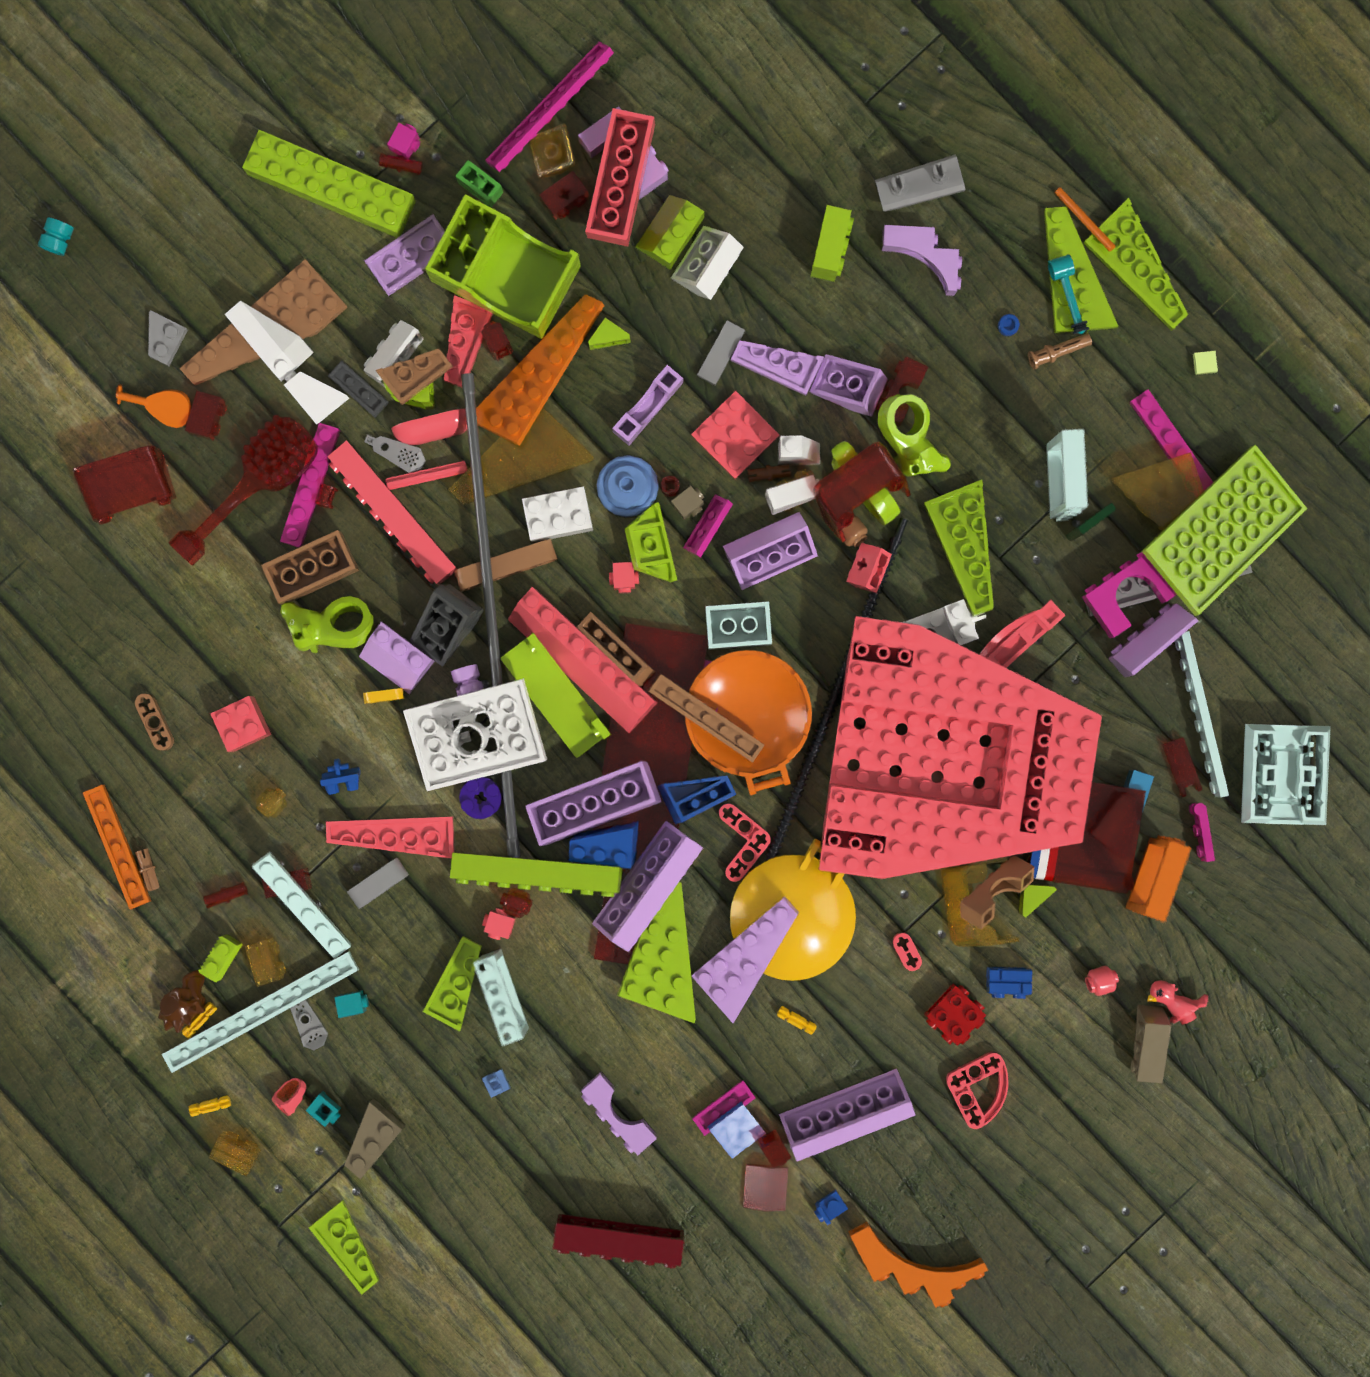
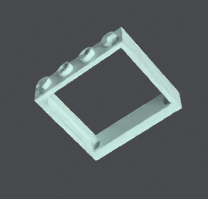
(1066, 475)
(501, 997)

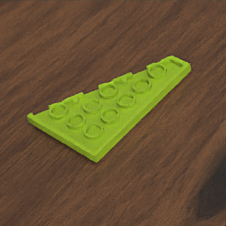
(661, 963)

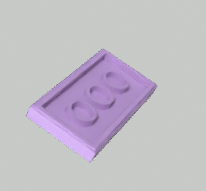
(406, 255)

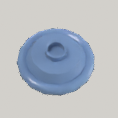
(627, 486)

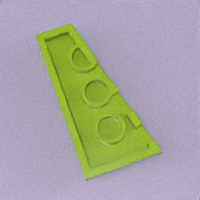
(453, 990)

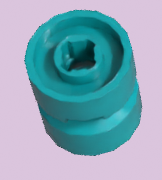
(55, 237)

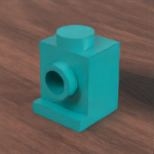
(317, 1112)

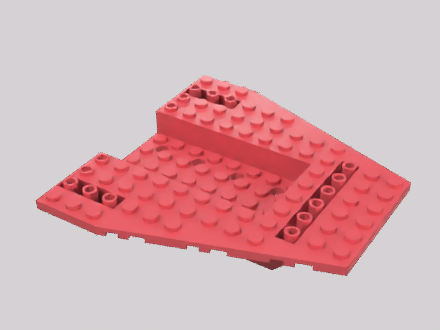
(906, 823)

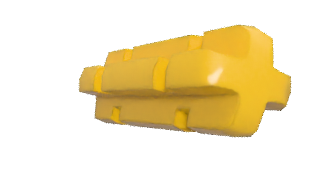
(199, 1020)
(796, 1020)
(209, 1105)

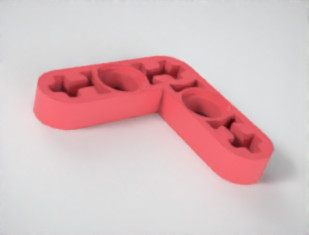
(750, 836)

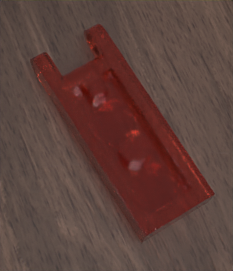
(1181, 765)

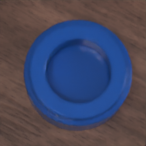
(1008, 325)

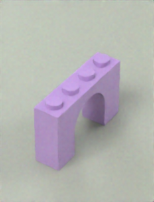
(594, 140)

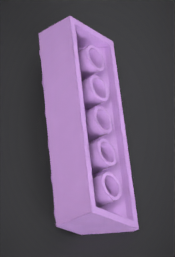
(647, 886)
(847, 1114)

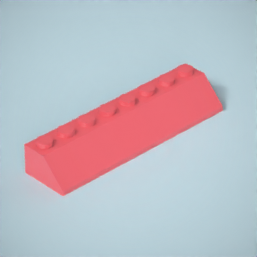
(582, 660)

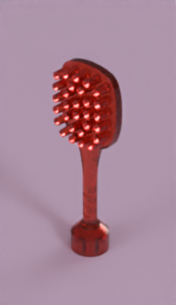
(269, 463)

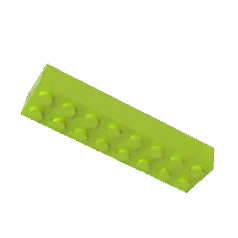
(329, 184)

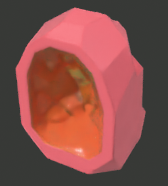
(289, 1095)

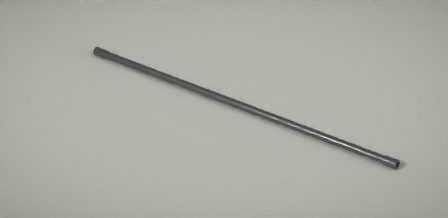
(468, 389)

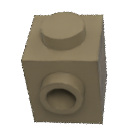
(688, 502)

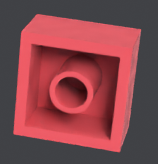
(240, 724)

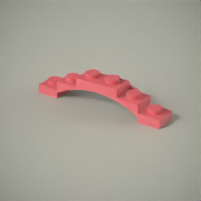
(1021, 634)

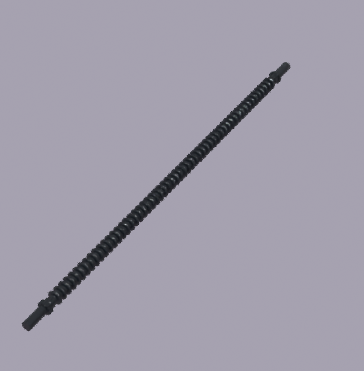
(895, 541)

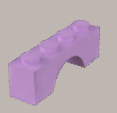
(648, 406)
(636, 1134)

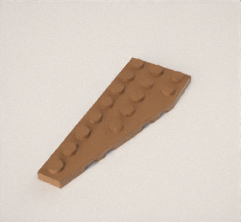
(297, 302)

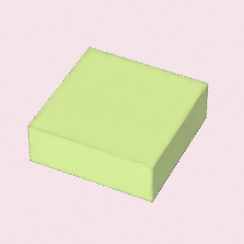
(1205, 362)

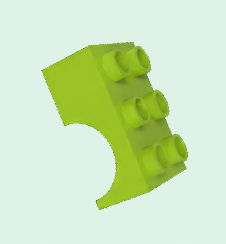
(502, 267)

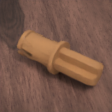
(147, 869)

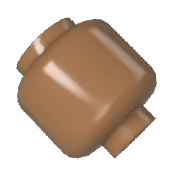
(855, 533)

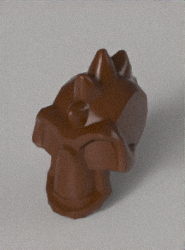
(183, 1003)

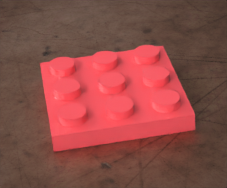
(735, 435)

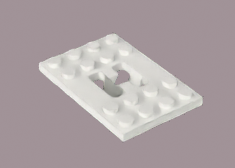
(440, 744)

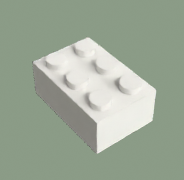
(557, 514)

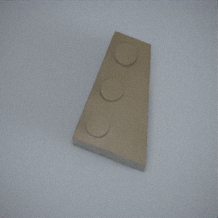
(1150, 1044)
(373, 1137)

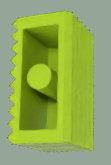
(220, 958)

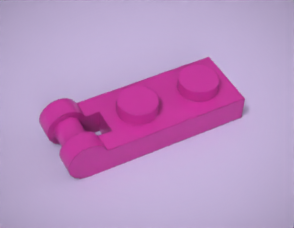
(1202, 832)

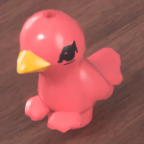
(1180, 1007)

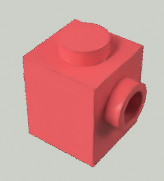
(623, 577)
(498, 924)

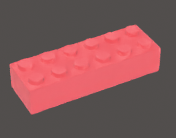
(620, 177)

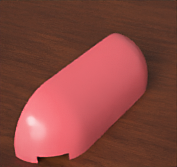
(431, 427)

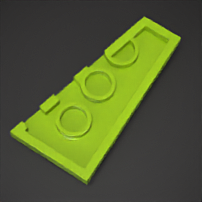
(343, 1243)

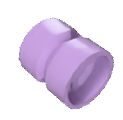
(467, 679)

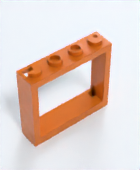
(1158, 877)

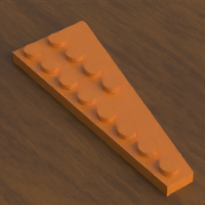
(525, 390)

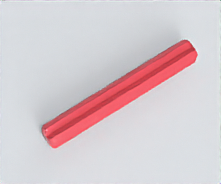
(426, 475)

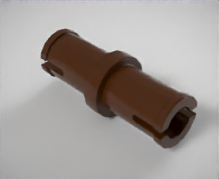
(768, 473)

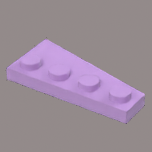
(778, 364)

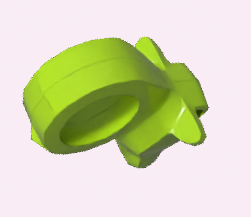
(913, 450)
(882, 504)
(315, 628)

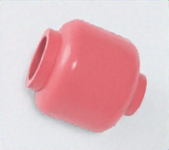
(1101, 980)

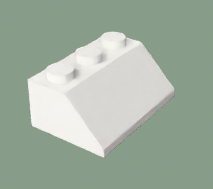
(707, 262)
(396, 348)

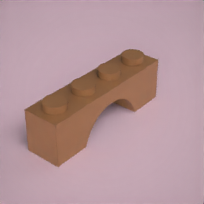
(1011, 876)

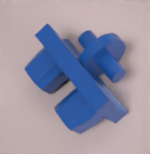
(339, 774)

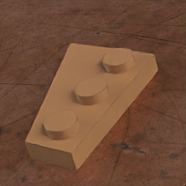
(412, 376)

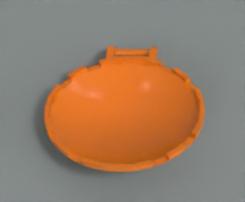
(763, 700)

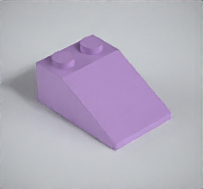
(849, 384)

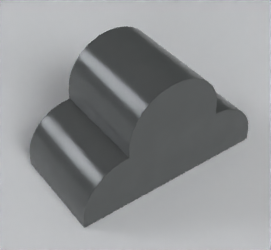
(445, 623)

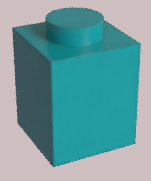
(351, 1003)

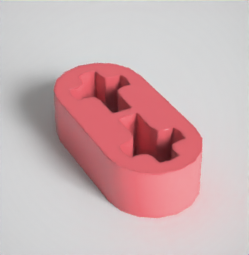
(910, 949)

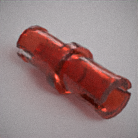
(400, 163)
(225, 895)

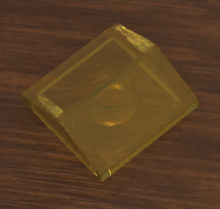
(552, 151)

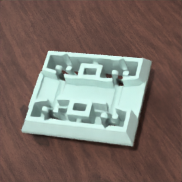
(1284, 774)

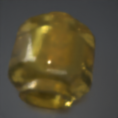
(271, 802)

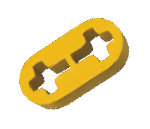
(383, 696)

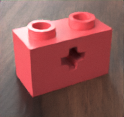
(869, 567)

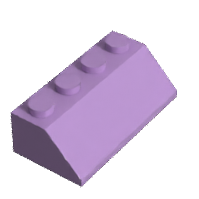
(770, 550)
(1152, 639)

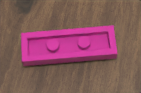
(708, 525)
(724, 1103)

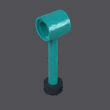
(1061, 269)

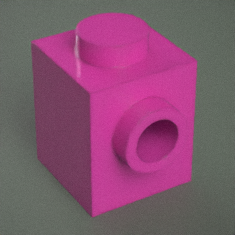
(404, 140)

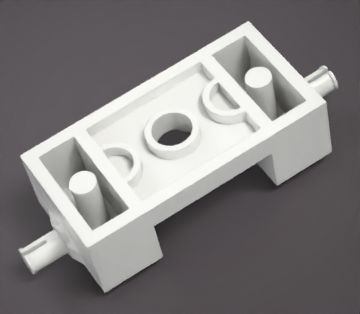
(950, 622)

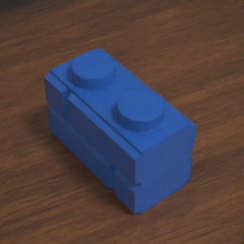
(1009, 981)

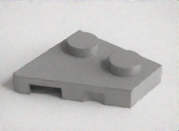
(164, 338)

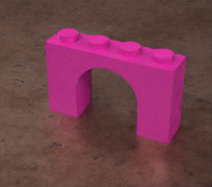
(1102, 598)

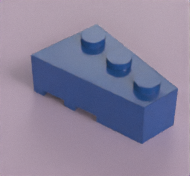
(695, 796)
(606, 846)

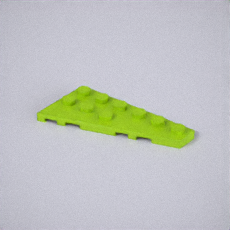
(1138, 264)
(1090, 298)
(963, 535)

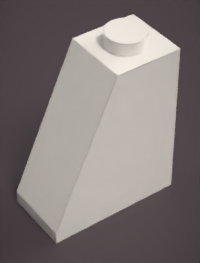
(314, 396)
(798, 451)
(791, 494)

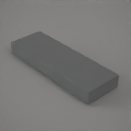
(358, 389)

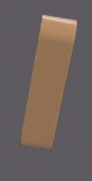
(507, 564)

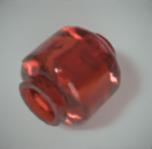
(516, 903)

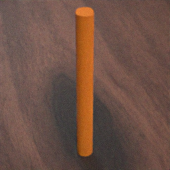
(1080, 214)

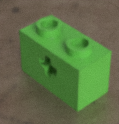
(479, 184)

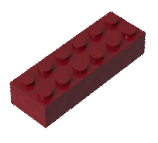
(618, 1240)

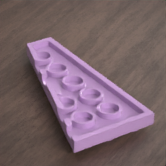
(738, 967)

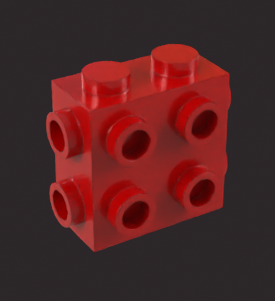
(955, 1015)

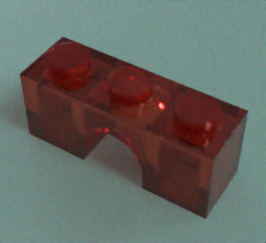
(908, 374)

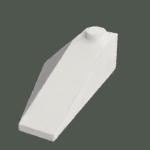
(276, 345)

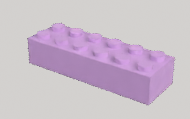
(593, 803)

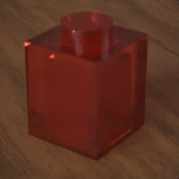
(774, 1149)

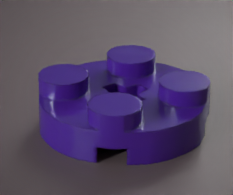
(486, 808)

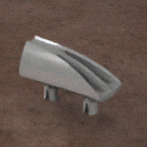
(921, 184)

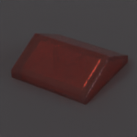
(765, 1188)

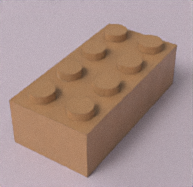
(310, 567)

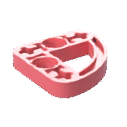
(964, 1088)

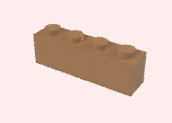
(615, 649)

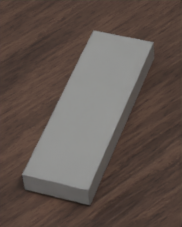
(721, 353)

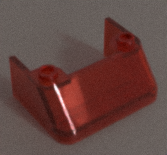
(855, 483)

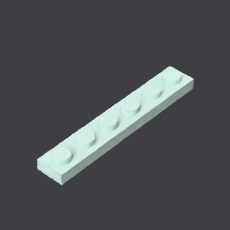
(301, 905)

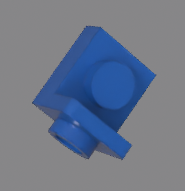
(830, 1207)

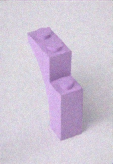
(920, 244)

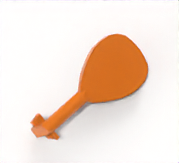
(167, 406)

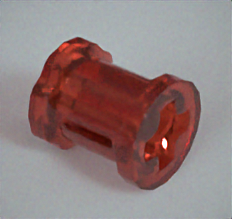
(668, 479)
(326, 496)

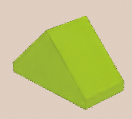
(608, 335)
(1033, 897)

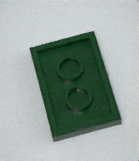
(1091, 522)

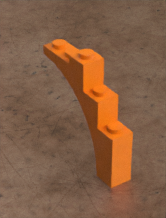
(911, 1276)

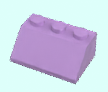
(396, 658)

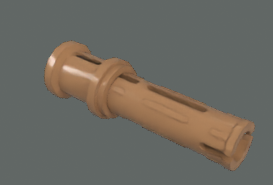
(1050, 353)

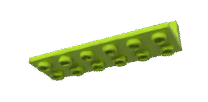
(555, 695)

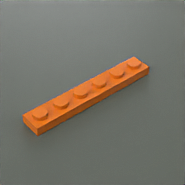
(117, 846)

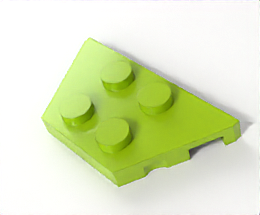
(650, 545)

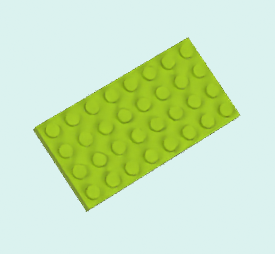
(1224, 530)

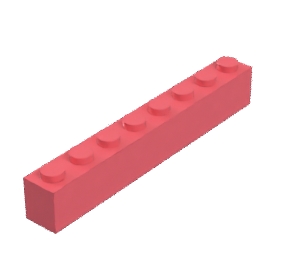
(392, 513)

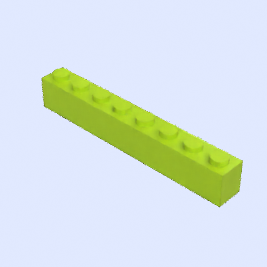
(536, 873)

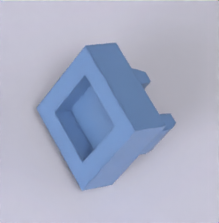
(496, 1083)

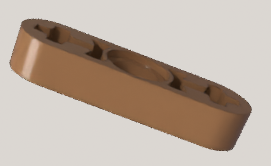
(145, 719)

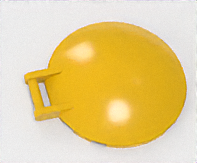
(824, 917)

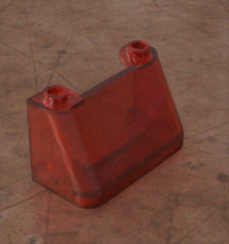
(124, 482)

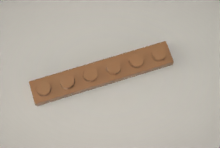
(706, 717)

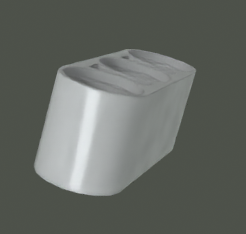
(377, 883)

